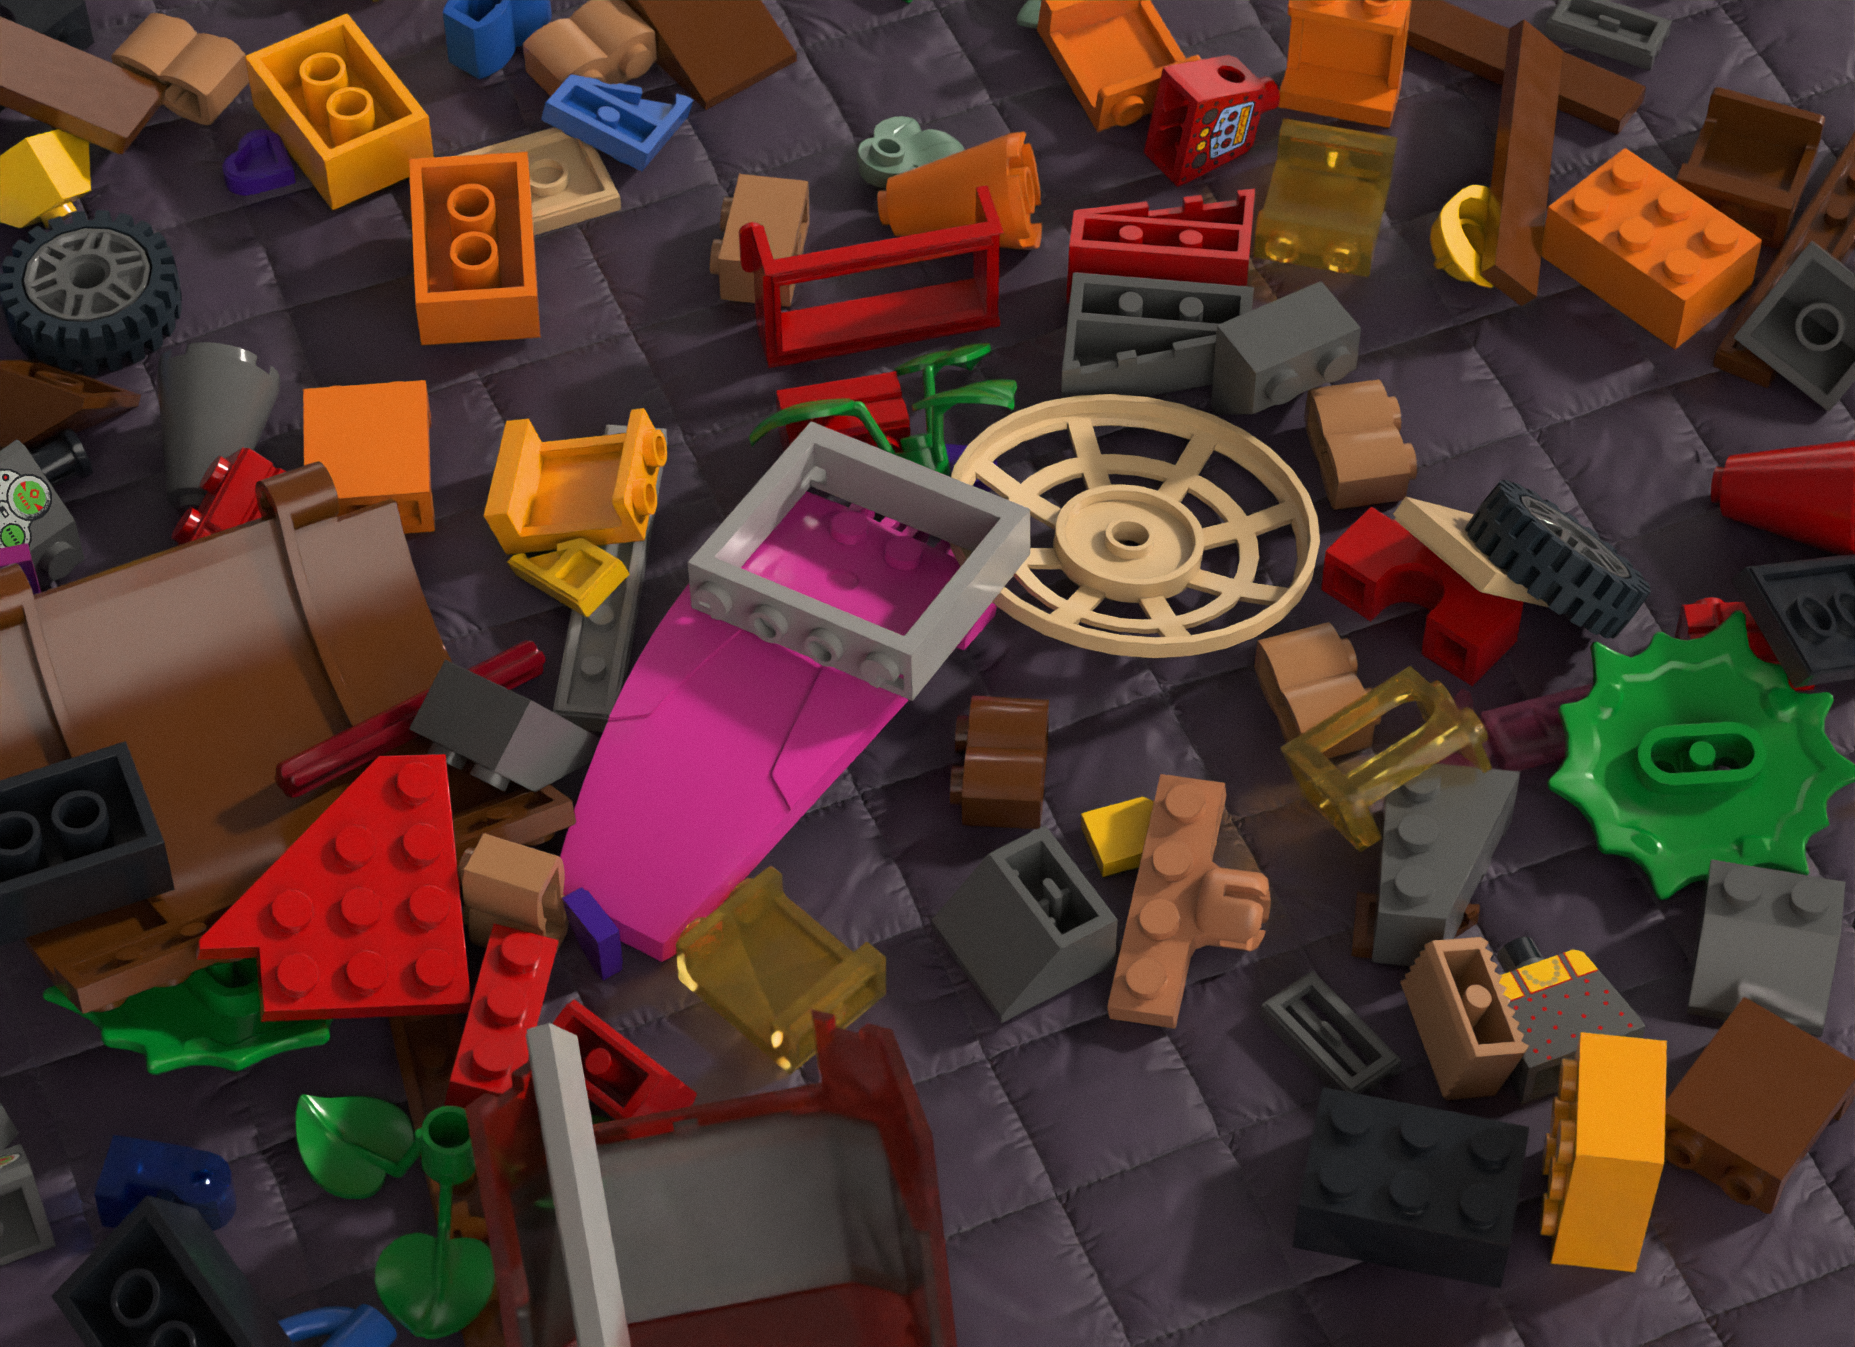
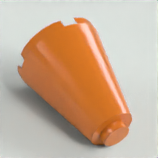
(945, 192)

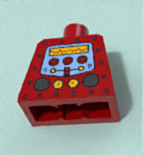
(1206, 116)

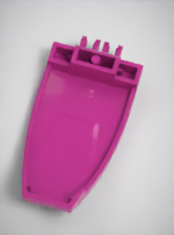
(736, 735)

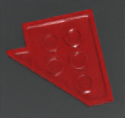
(359, 906)

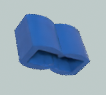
(485, 32)

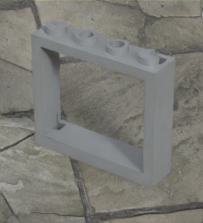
(890, 486)

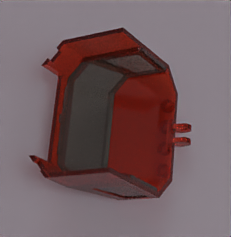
(740, 1215)

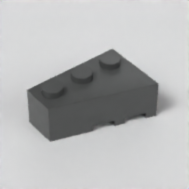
(1144, 334)
(1434, 853)

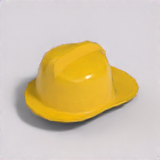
(1460, 234)

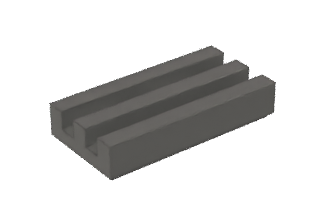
(1609, 30)
(1302, 1040)

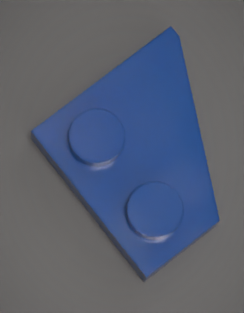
(615, 118)

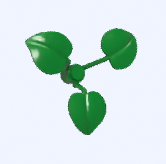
(925, 448)
(350, 1149)

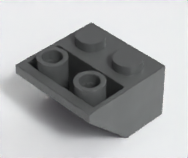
(1027, 925)

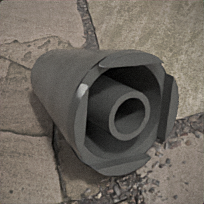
(209, 408)

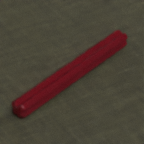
(391, 727)

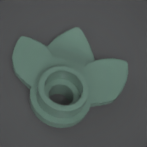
(900, 147)

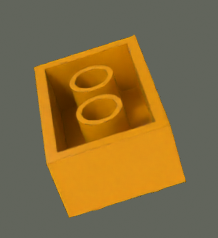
(339, 110)
(1604, 1151)

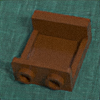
(1753, 161)
(1755, 1104)

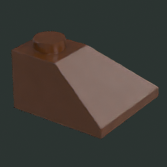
(45, 399)

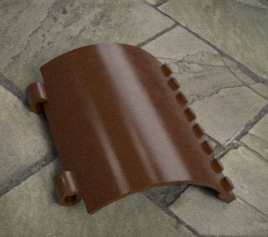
(213, 676)

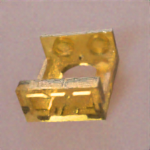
(1347, 797)

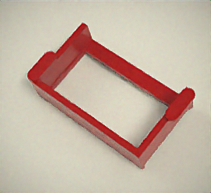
(882, 318)

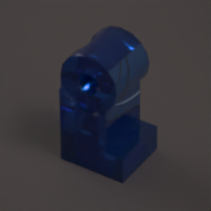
(167, 1173)

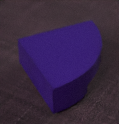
(594, 932)

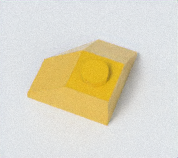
(43, 178)

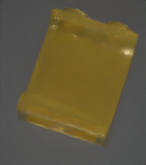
(1326, 198)
(770, 964)

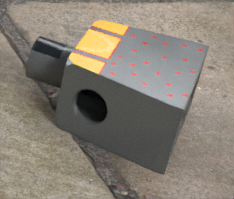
(1554, 1004)

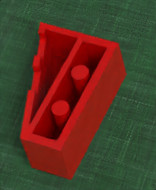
(1173, 244)

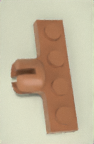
(1182, 903)

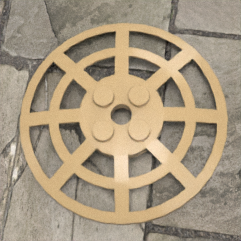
(1170, 537)

